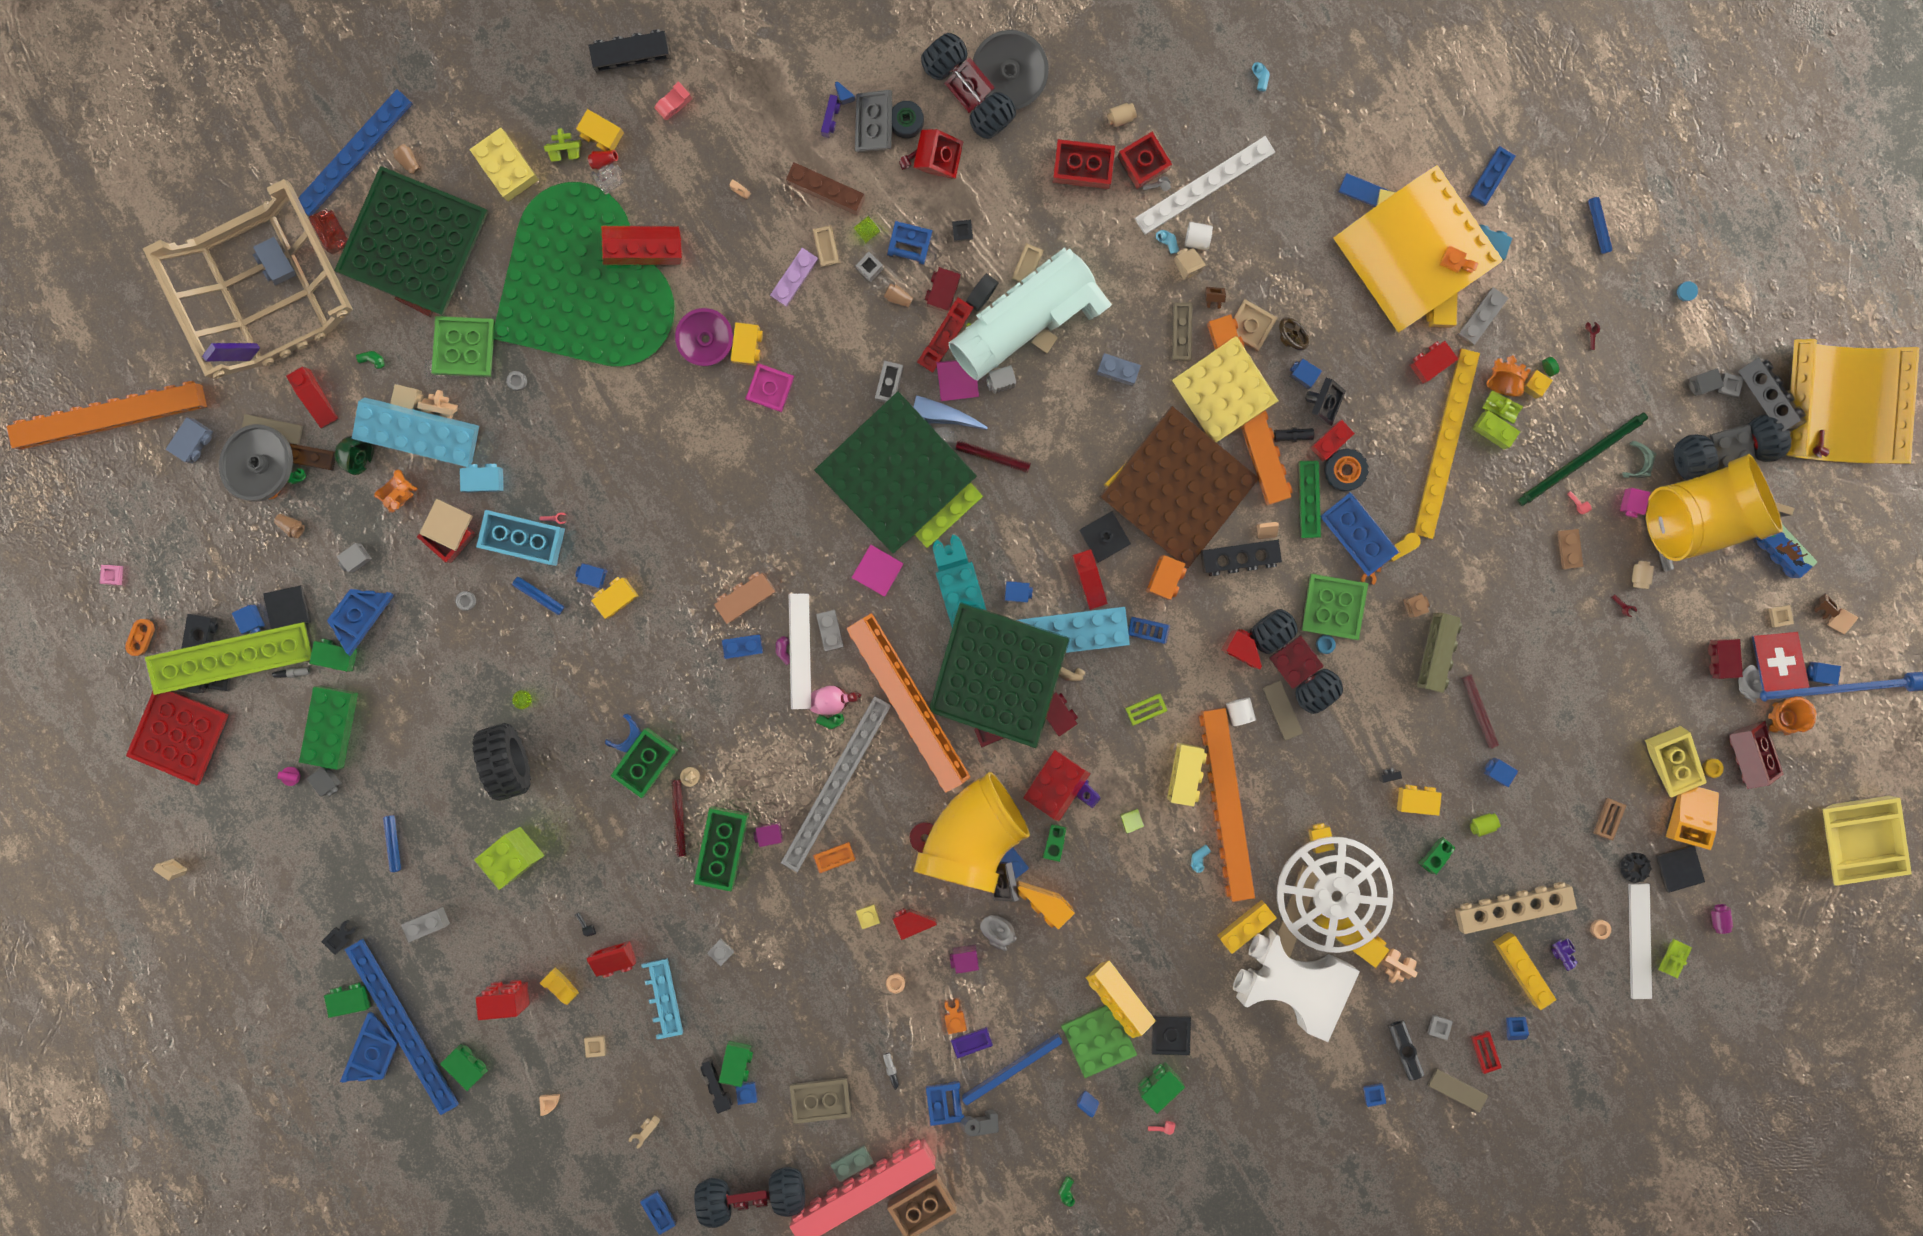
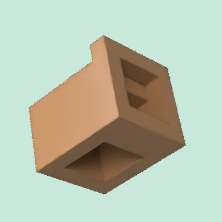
(1416, 605)

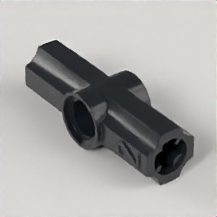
(1410, 1060)

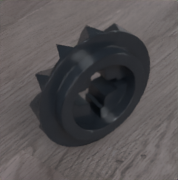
(1627, 865)

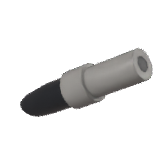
(291, 672)
(891, 1070)

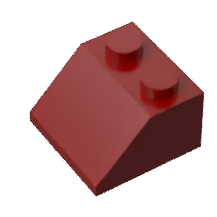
(938, 153)
(1242, 648)
(612, 959)

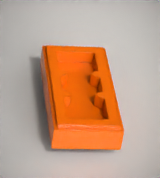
(834, 857)

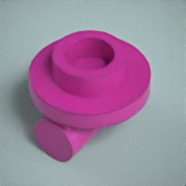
(289, 776)

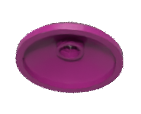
(694, 327)

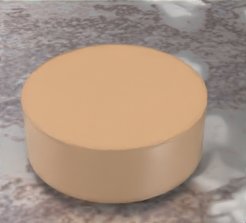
(1600, 929)
(895, 983)

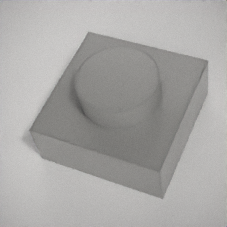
(1732, 385)
(720, 952)
(1440, 1027)

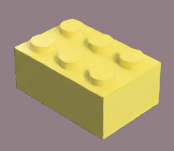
(504, 164)
(1186, 774)

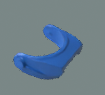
(634, 734)

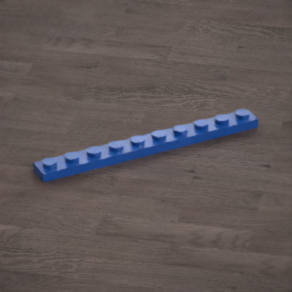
(401, 1027)

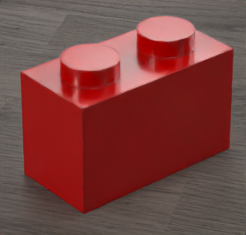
(1434, 361)
(1332, 440)

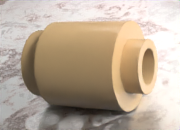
(1121, 114)
(1642, 575)

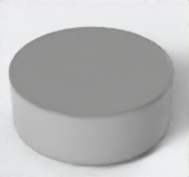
(516, 380)
(465, 600)

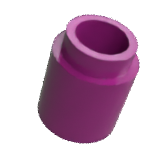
(1722, 919)

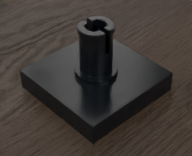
(1327, 401)
(1105, 537)

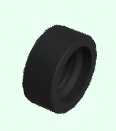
(982, 292)

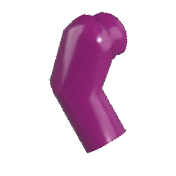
(781, 647)

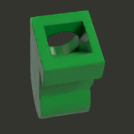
(1054, 843)
(1437, 856)

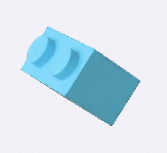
(481, 479)

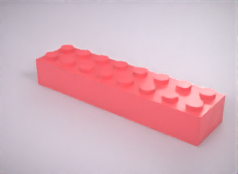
(864, 1190)

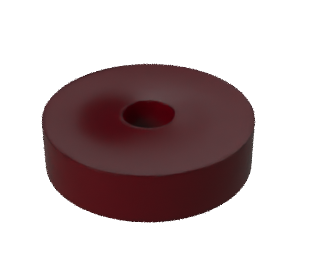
(916, 833)

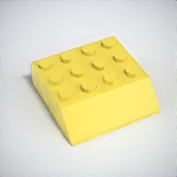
(1866, 840)

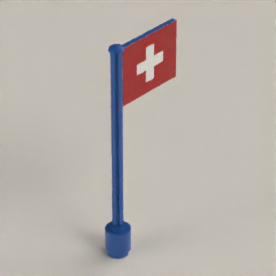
(1785, 675)

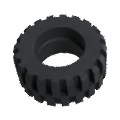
(501, 761)

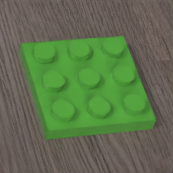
(463, 346)
(1334, 606)
(1098, 1041)

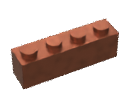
(825, 188)

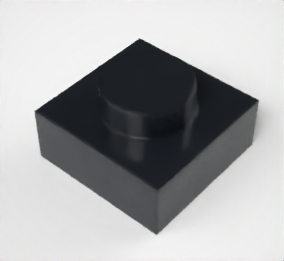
(962, 230)
(1389, 774)

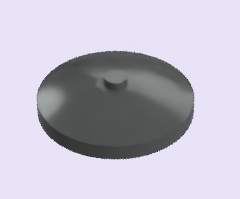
(1013, 65)
(255, 463)

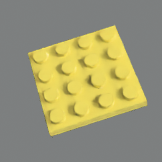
(1225, 390)

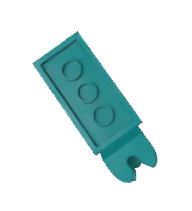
(956, 577)

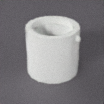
(1198, 236)
(1240, 711)

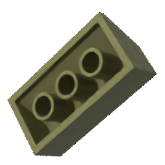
(1439, 651)

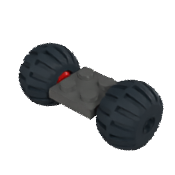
(1761, 439)

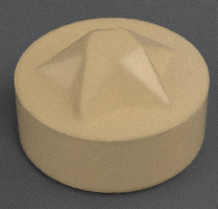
(690, 776)

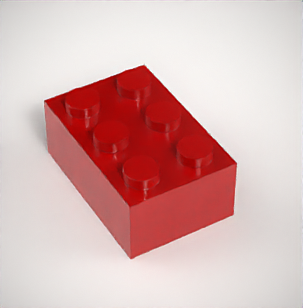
(1083, 164)
(1056, 785)
(502, 1000)

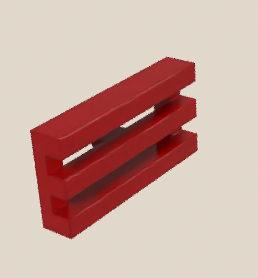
(1480, 1037)

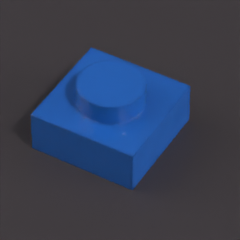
(746, 1093)
(1374, 1095)

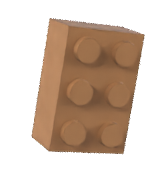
(922, 1206)

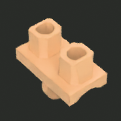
(439, 404)
(1397, 970)

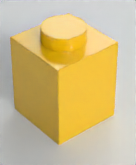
(1536, 384)
(1321, 831)

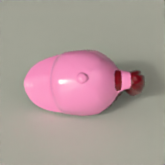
(831, 700)

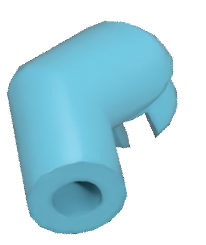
(1262, 74)
(1169, 239)
(1197, 858)

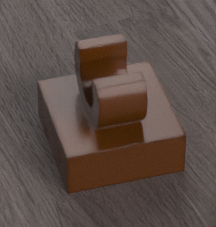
(1215, 294)
(1827, 604)

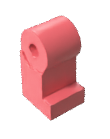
(673, 101)

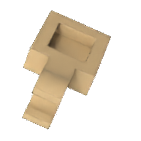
(647, 1127)

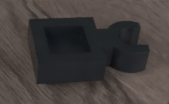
(338, 938)

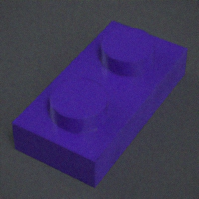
(828, 123)

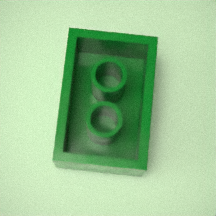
(644, 762)

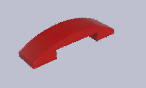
(947, 331)

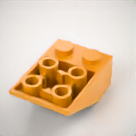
(1695, 818)
(1050, 904)

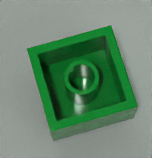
(1160, 1087)

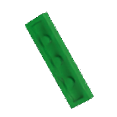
(1309, 499)

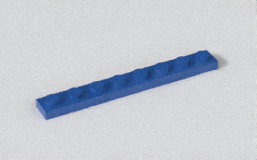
(354, 152)

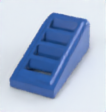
(1131, 631)

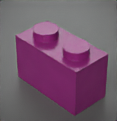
(964, 959)

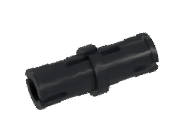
(1294, 434)

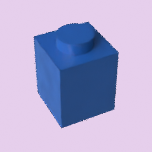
(1304, 373)
(591, 575)
(1018, 591)
(248, 619)
(1823, 673)
(1500, 772)

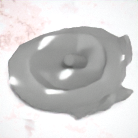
(1750, 683)
(998, 931)

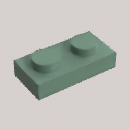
(851, 1163)

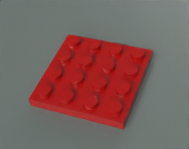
(177, 736)

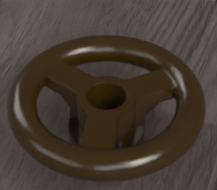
(1291, 337)

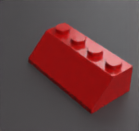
(641, 245)

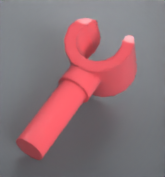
(1582, 508)
(551, 518)
(1168, 1128)

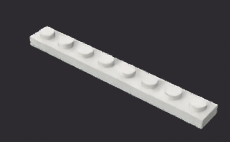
(1205, 185)

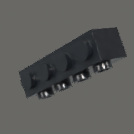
(629, 51)

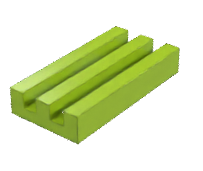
(1160, 703)

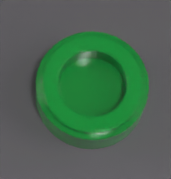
(1550, 366)

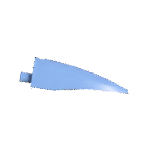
(940, 413)

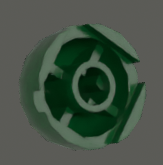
(353, 455)

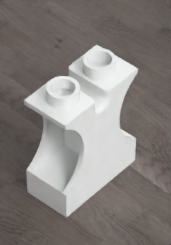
(1312, 988)

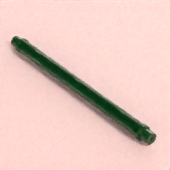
(1579, 461)

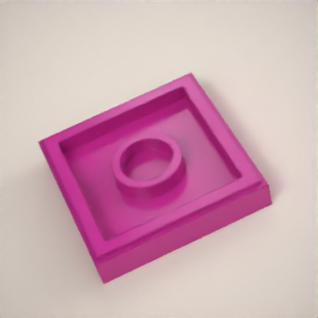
(955, 382)
(769, 387)
(877, 570)

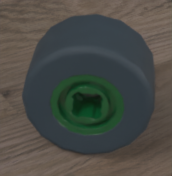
(907, 126)

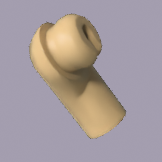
(1070, 676)

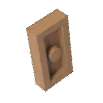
(1570, 549)

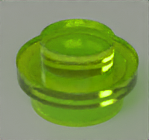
(522, 699)

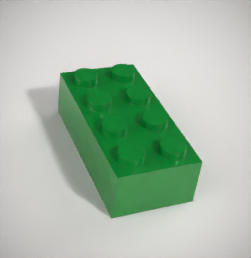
(328, 727)
(721, 848)

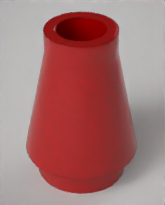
(599, 159)

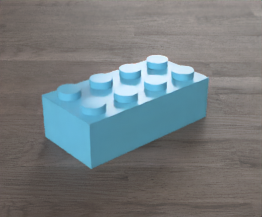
(520, 537)

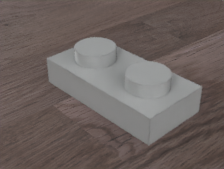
(830, 630)

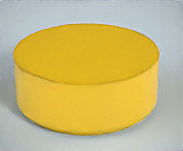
(1713, 768)

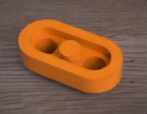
(137, 635)

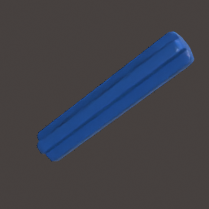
(1600, 225)
(538, 595)
(392, 843)

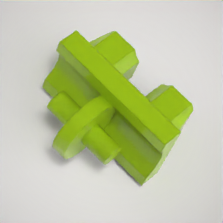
(554, 149)
(1502, 407)
(1675, 958)

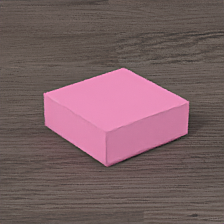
(111, 574)

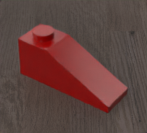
(312, 396)
(1089, 579)

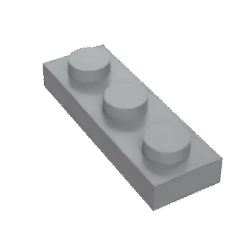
(1482, 316)

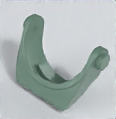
(1649, 457)

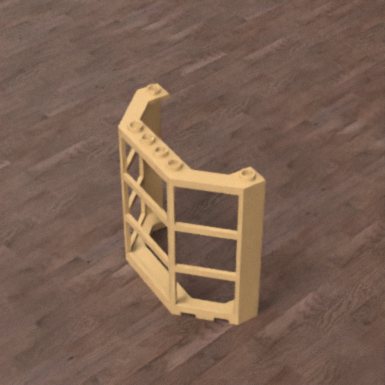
(280, 193)

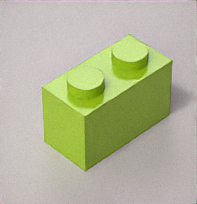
(1496, 430)

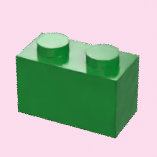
(332, 656)
(347, 1000)
(735, 1064)
(464, 1066)

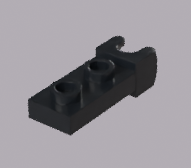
(722, 1099)

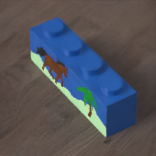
(1788, 553)

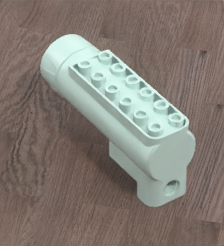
(1041, 302)

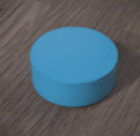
(1687, 291)
(1325, 644)

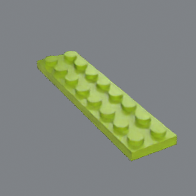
(228, 658)

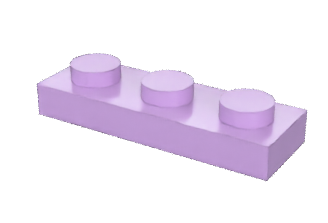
(794, 277)

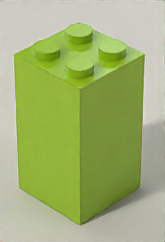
(509, 857)

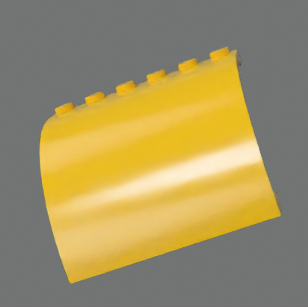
(1403, 242)
(1859, 400)

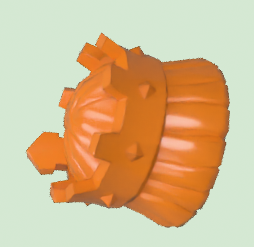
(1508, 377)
(395, 492)
(1792, 715)

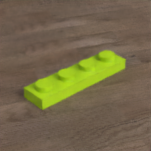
(948, 515)

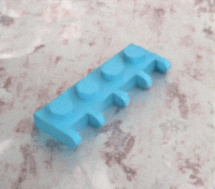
(664, 998)

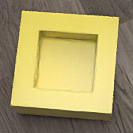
(868, 916)

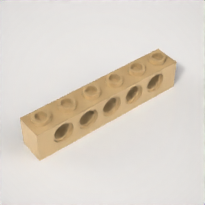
(1564, 902)

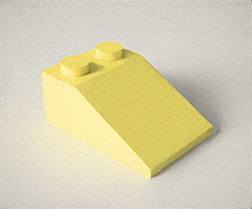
(1676, 760)

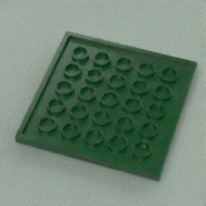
(411, 241)
(895, 472)
(999, 674)

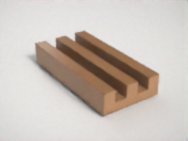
(1602, 817)

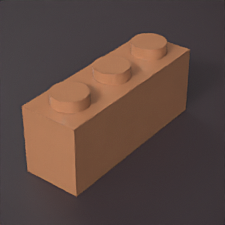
(744, 597)

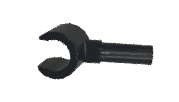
(587, 930)

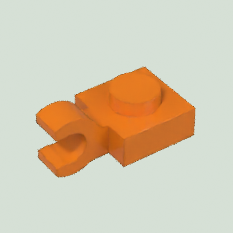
(1455, 260)

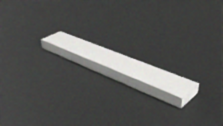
(799, 651)
(1640, 941)

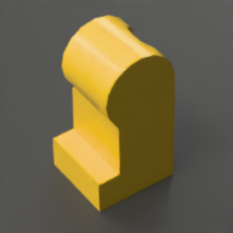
(1407, 544)
(560, 986)

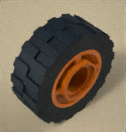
(1358, 467)

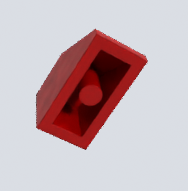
(912, 922)

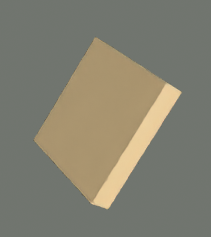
(1253, 324)
(446, 524)

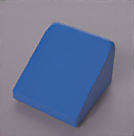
(844, 95)
(1517, 1028)
(1087, 1103)

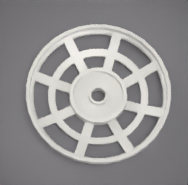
(1326, 886)

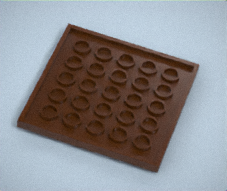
(1179, 487)

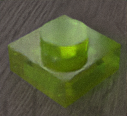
(867, 229)

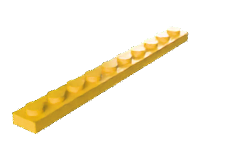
(1446, 443)

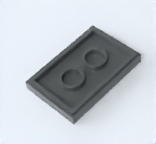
(873, 121)

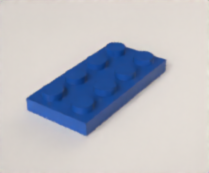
(1359, 534)

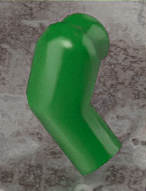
(372, 357)
(296, 476)
(831, 722)
(1065, 1193)

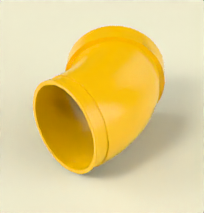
(1713, 511)
(973, 836)

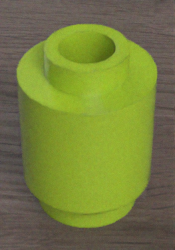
(1485, 824)

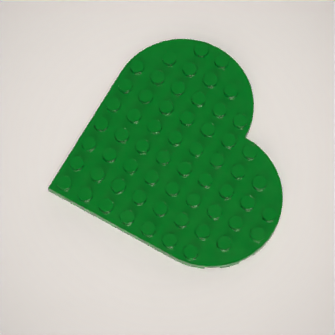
(564, 296)

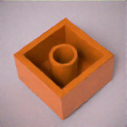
(1166, 577)

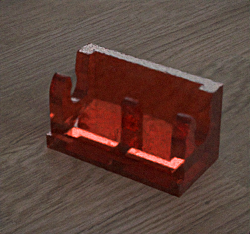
(329, 231)

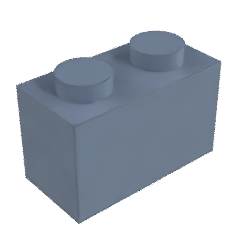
(274, 261)
(1118, 369)
(189, 440)

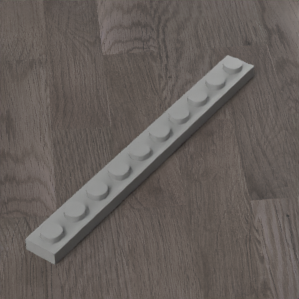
(836, 784)

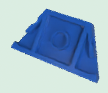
(356, 616)
(371, 1052)

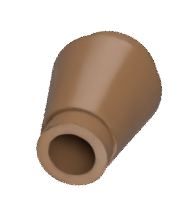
(405, 157)
(897, 295)
(290, 526)

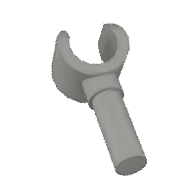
(1162, 182)

